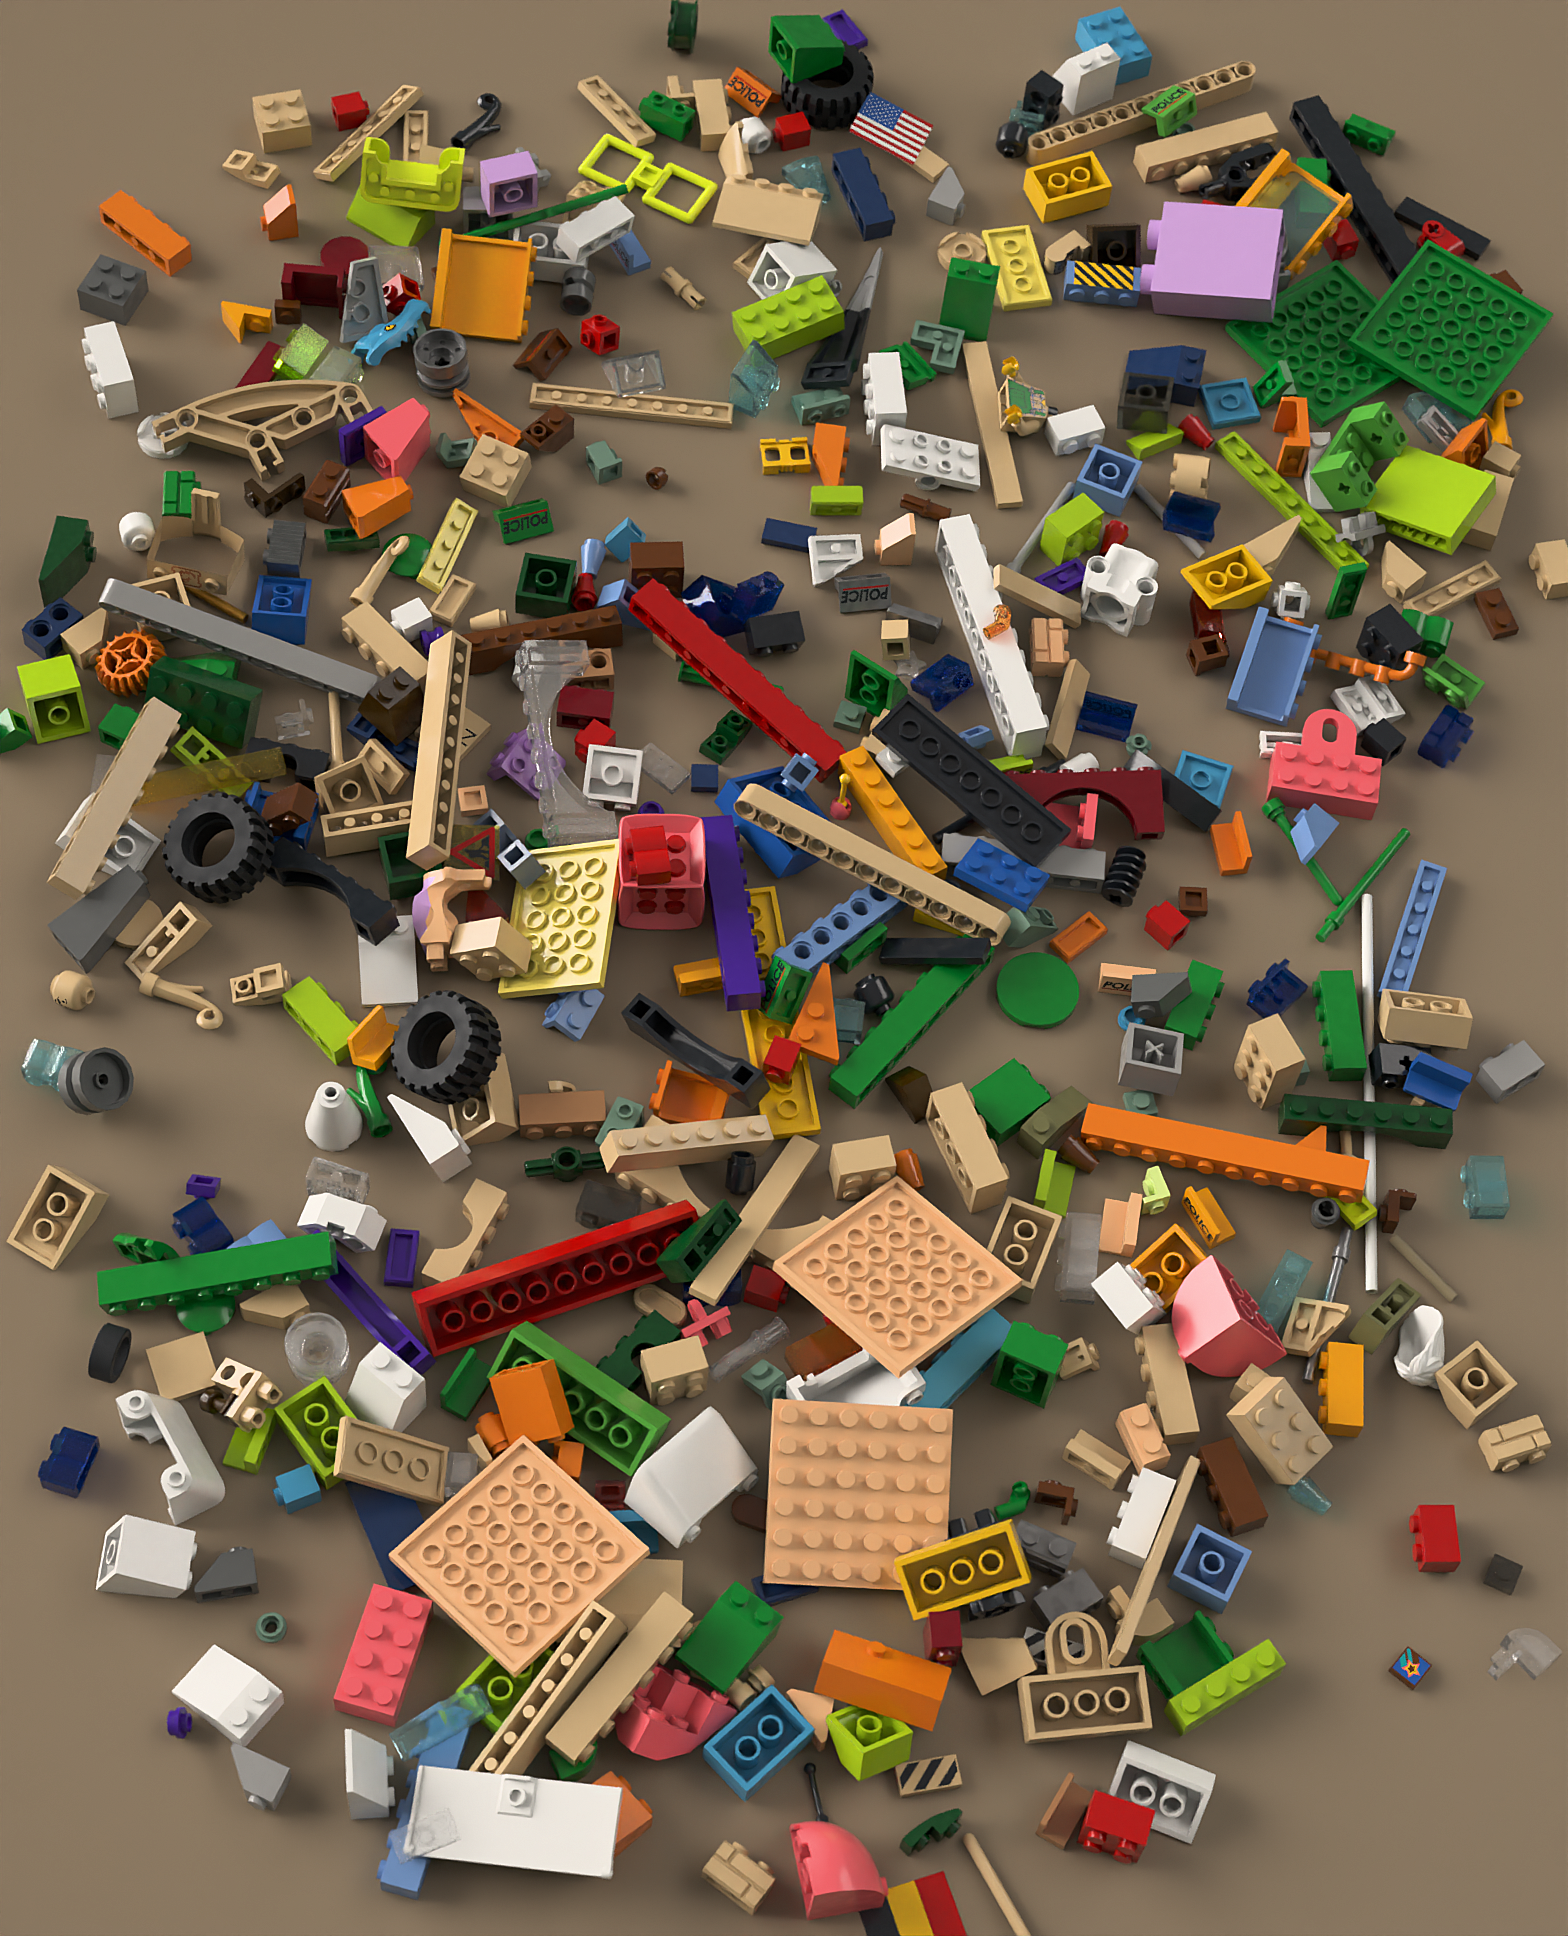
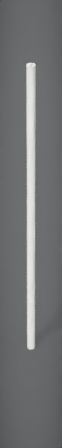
(1369, 1089)

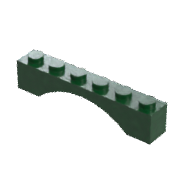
(1416, 1124)

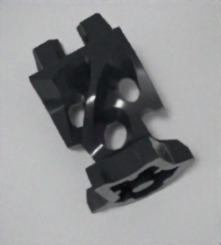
(997, 1603)

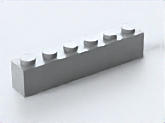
(1067, 866)

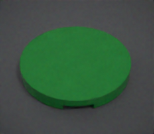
(1037, 990)

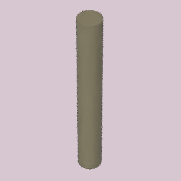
(1423, 1268)

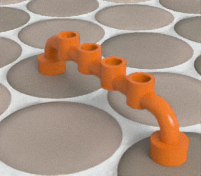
(1360, 667)

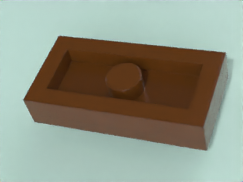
(1496, 613)

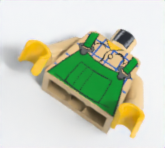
(1020, 404)

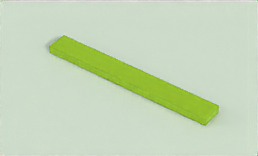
(1286, 500)

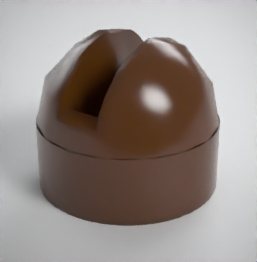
(656, 483)

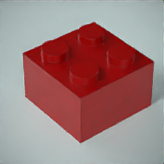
(1115, 1827)

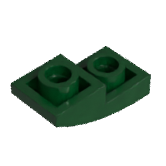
(726, 737)
(937, 1826)

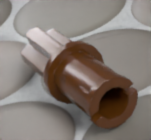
(924, 507)

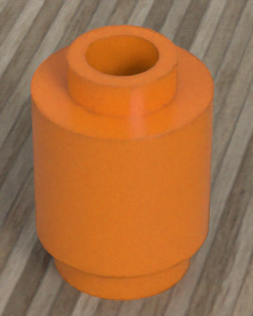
(492, 1433)

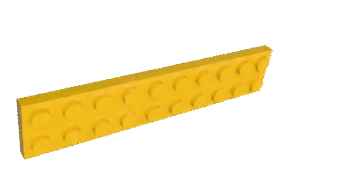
(789, 1107)

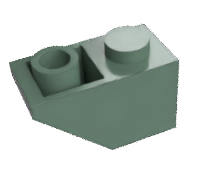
(1028, 926)

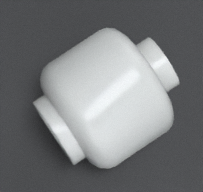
(755, 135)
(136, 529)

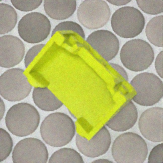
(411, 182)

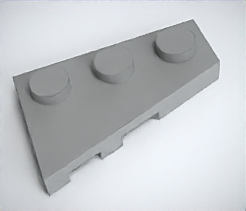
(364, 300)

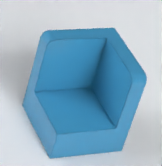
(619, 539)

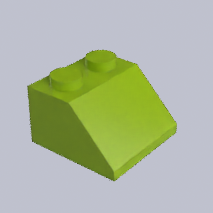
(868, 1741)

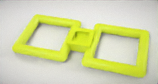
(649, 178)

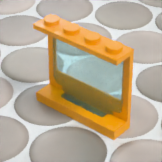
(1307, 204)

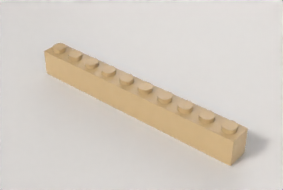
(439, 751)

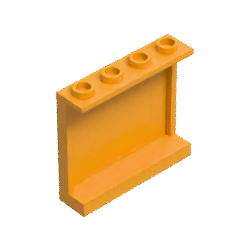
(483, 286)

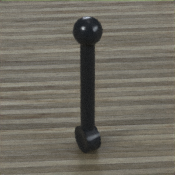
(810, 1769)

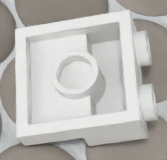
(613, 776)

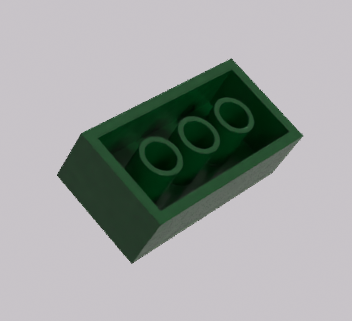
(207, 701)

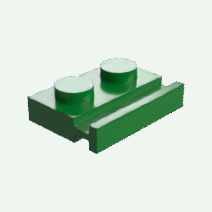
(913, 367)

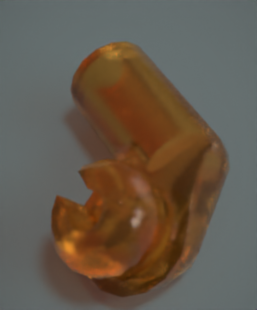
(1001, 623)

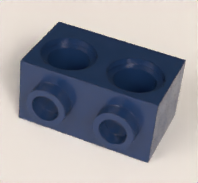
(49, 626)

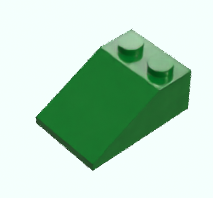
(872, 685)
(730, 1637)

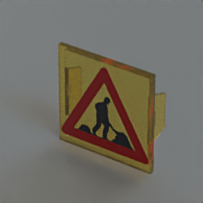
(475, 849)

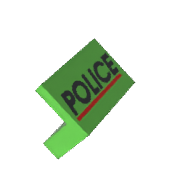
(1172, 109)

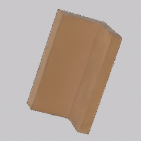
(1064, 1813)

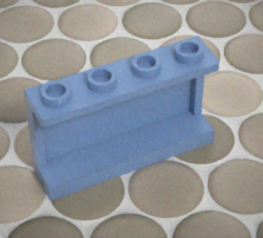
(1273, 669)

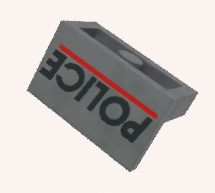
(863, 592)

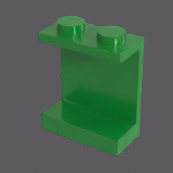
(1184, 1656)

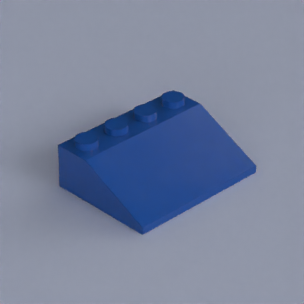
(779, 855)

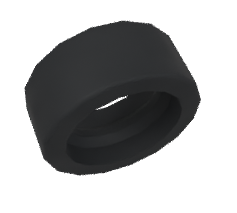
(109, 1353)

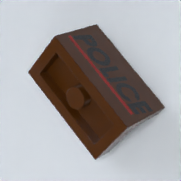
(544, 353)

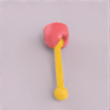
(839, 804)

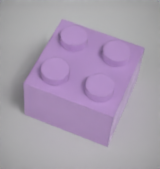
(509, 184)

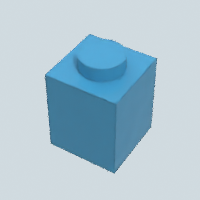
(297, 1489)

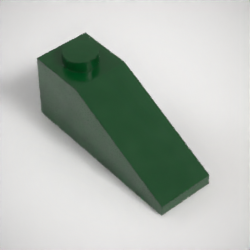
(699, 1243)

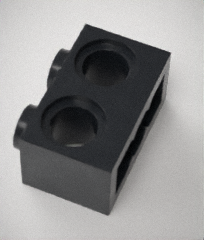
(1043, 97)

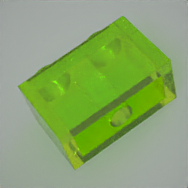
(300, 354)

